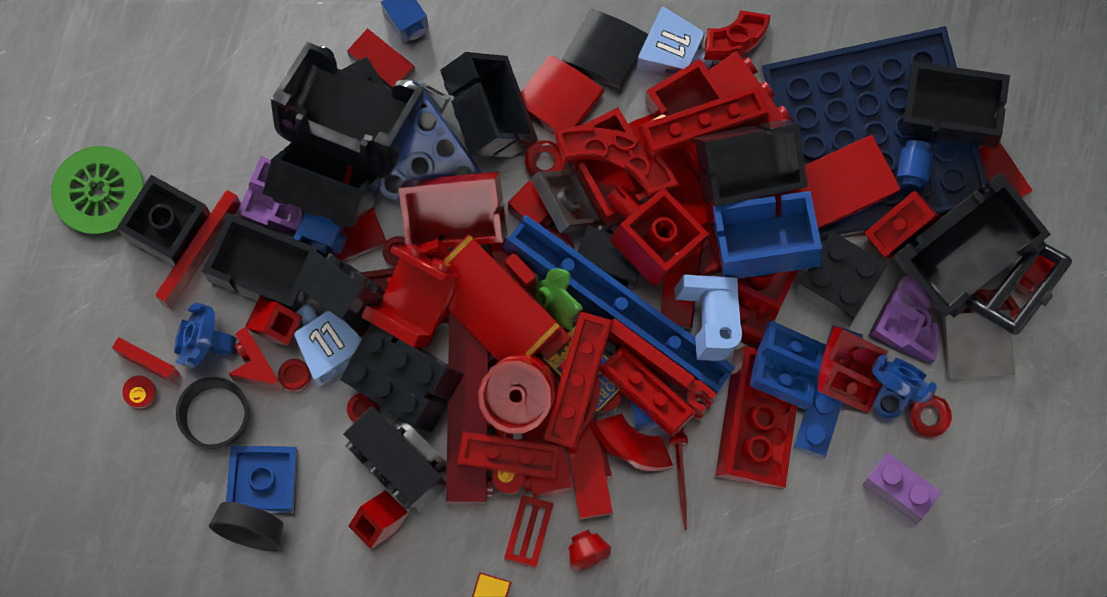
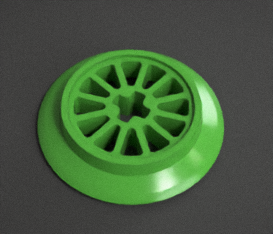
(81, 162)

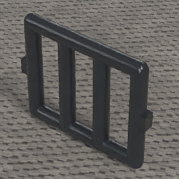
(1040, 297)

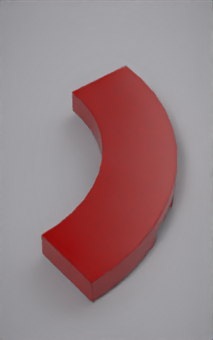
(617, 149)

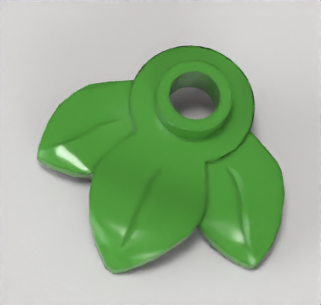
(554, 298)

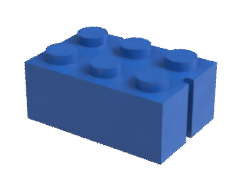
(759, 243)

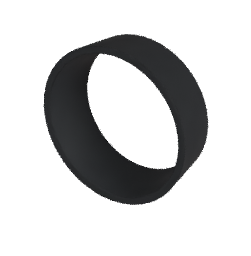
(196, 388)
(247, 526)

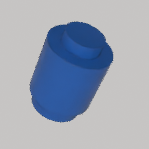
(915, 165)

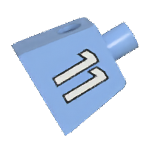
(671, 45)
(325, 343)

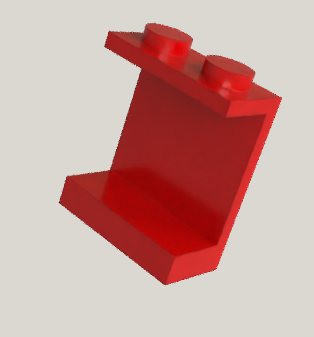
(414, 297)

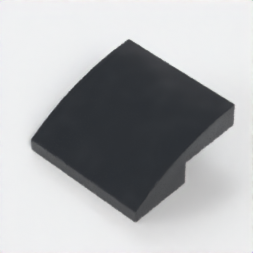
(605, 48)

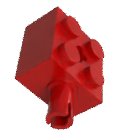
(655, 234)

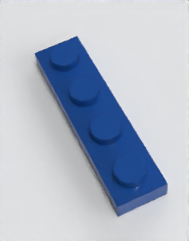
(819, 419)

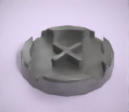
(419, 443)

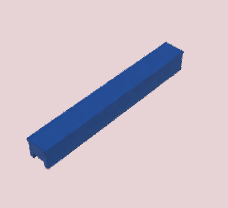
(610, 299)

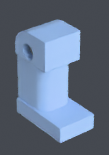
(719, 313)

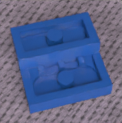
(787, 365)

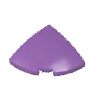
(263, 209)
(907, 323)

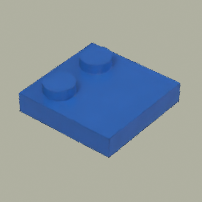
(263, 477)

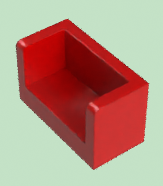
(902, 224)

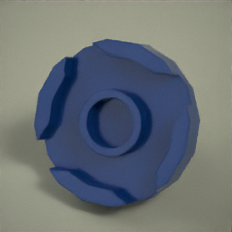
(198, 337)
(901, 381)

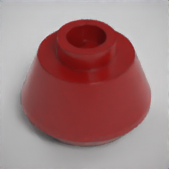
(587, 550)

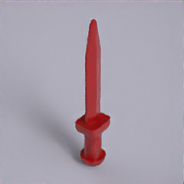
(677, 441)

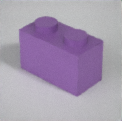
(902, 488)

